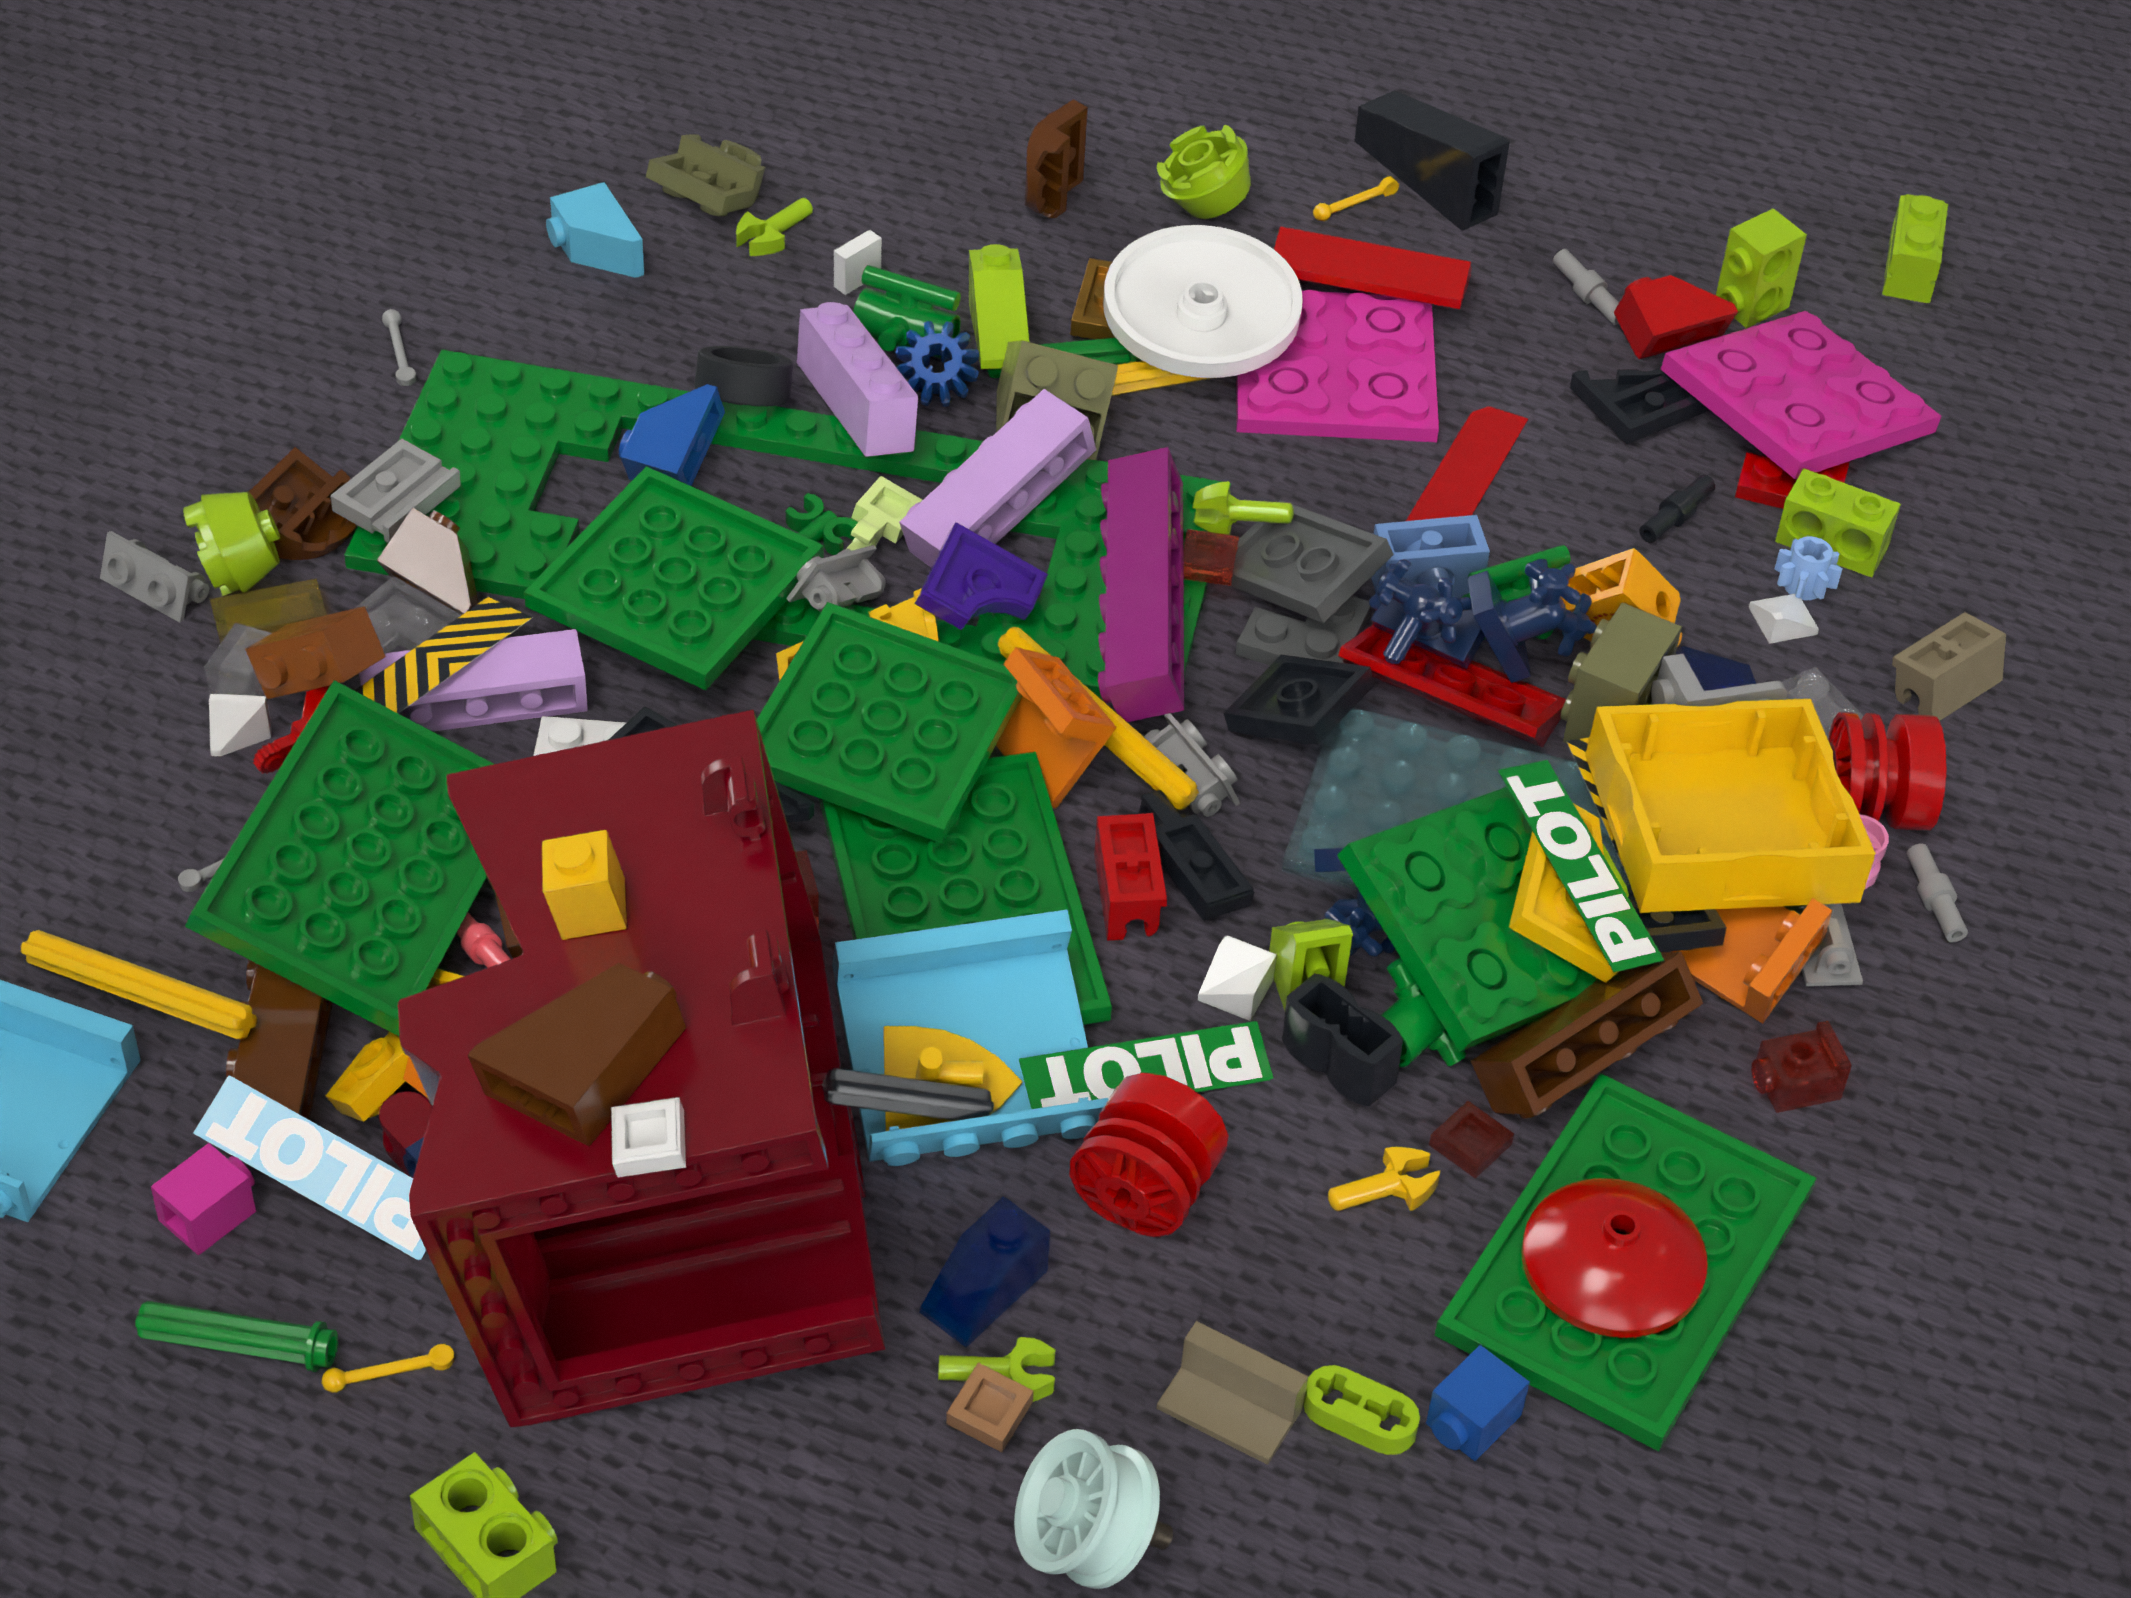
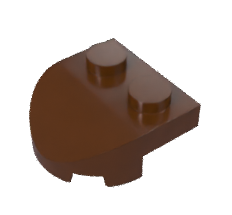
(1055, 159)
(301, 506)

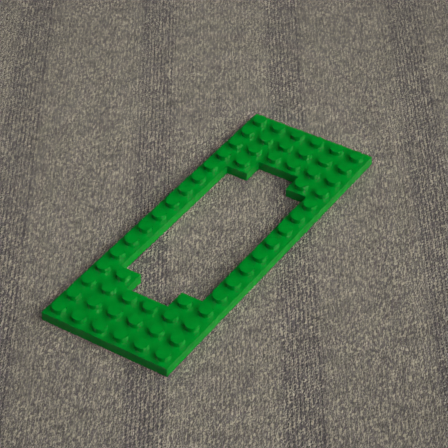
(513, 419)

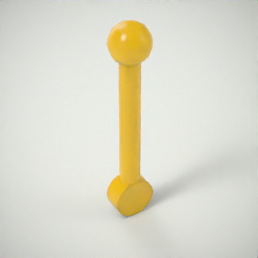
(1387, 187)
(439, 1357)

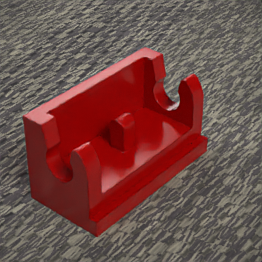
(1129, 872)

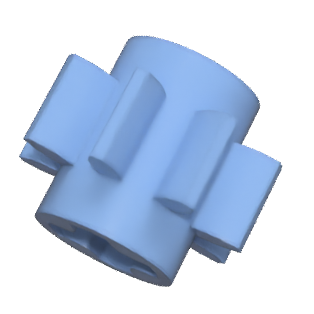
(1808, 568)

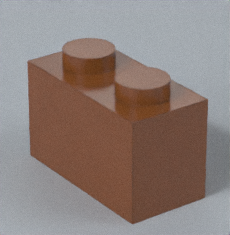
(315, 652)

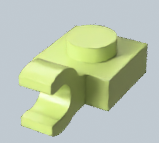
(880, 513)

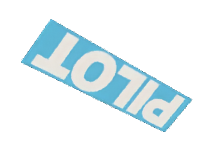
(312, 1163)

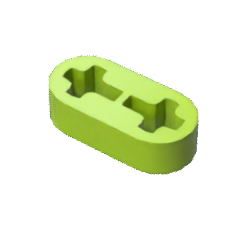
(1361, 1410)

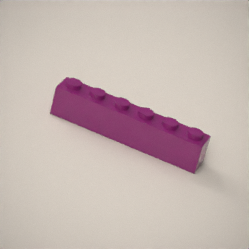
(1143, 586)

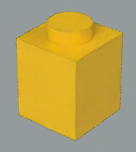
(584, 884)

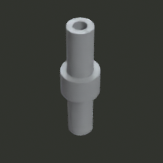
(1587, 284)
(1937, 893)

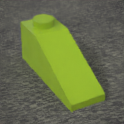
(996, 302)

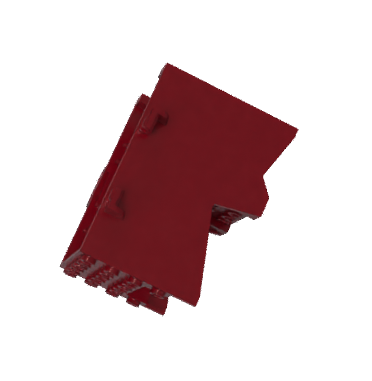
(675, 1278)

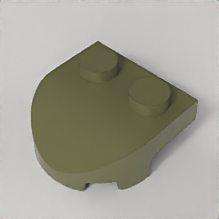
(712, 176)

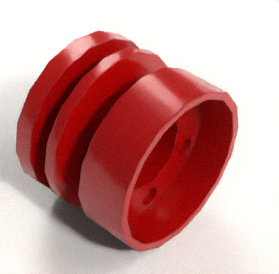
(1892, 769)
(1149, 1154)

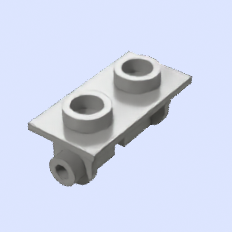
(150, 577)
(839, 579)
(1184, 747)
(1835, 957)

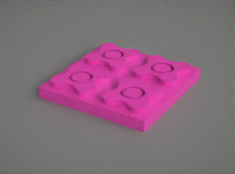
(1351, 372)
(1800, 393)

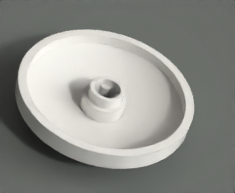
(1202, 301)

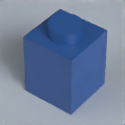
(1476, 1403)

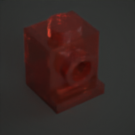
(1801, 1068)

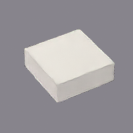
(853, 258)
(648, 1137)

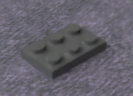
(1307, 563)

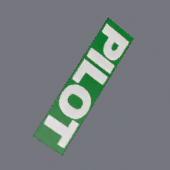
(1581, 866)
(1196, 1058)

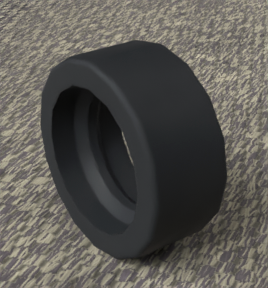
(745, 375)

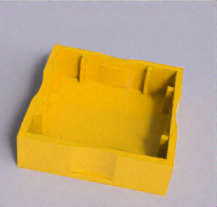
(1727, 806)

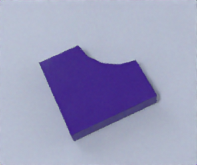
(978, 578)

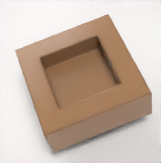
(989, 1407)

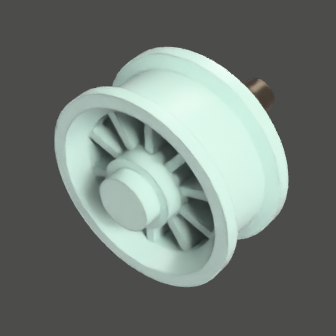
(1089, 1510)

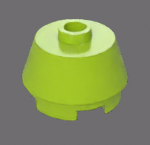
(1206, 172)
(233, 539)

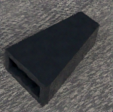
(1436, 155)

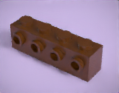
(1585, 1036)

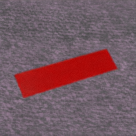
(1469, 465)

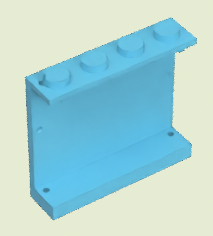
(985, 981)
(55, 1085)

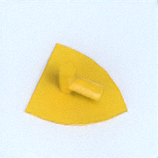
(946, 1059)

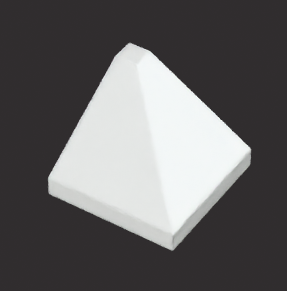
(1783, 618)
(237, 722)

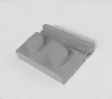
(392, 486)

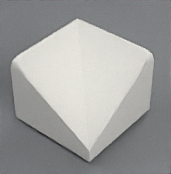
(1238, 977)

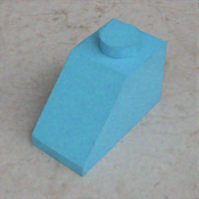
(595, 231)

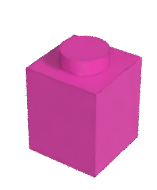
(204, 1198)

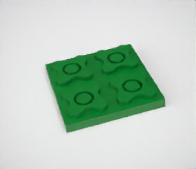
(673, 577)
(886, 721)
(1447, 907)

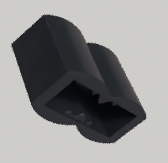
(1343, 1040)

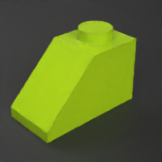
(1309, 949)

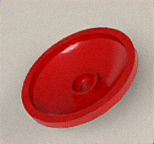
(1612, 1279)

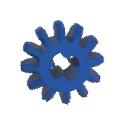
(955, 370)

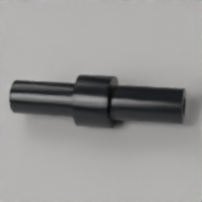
(1677, 508)

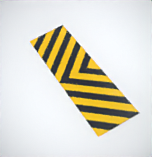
(443, 654)

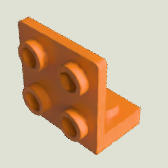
(1053, 720)
(1759, 954)

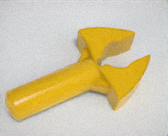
(1390, 1182)

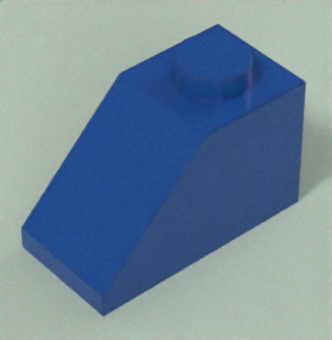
(673, 435)

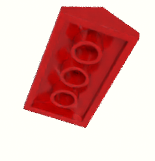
(1374, 267)
(1473, 691)

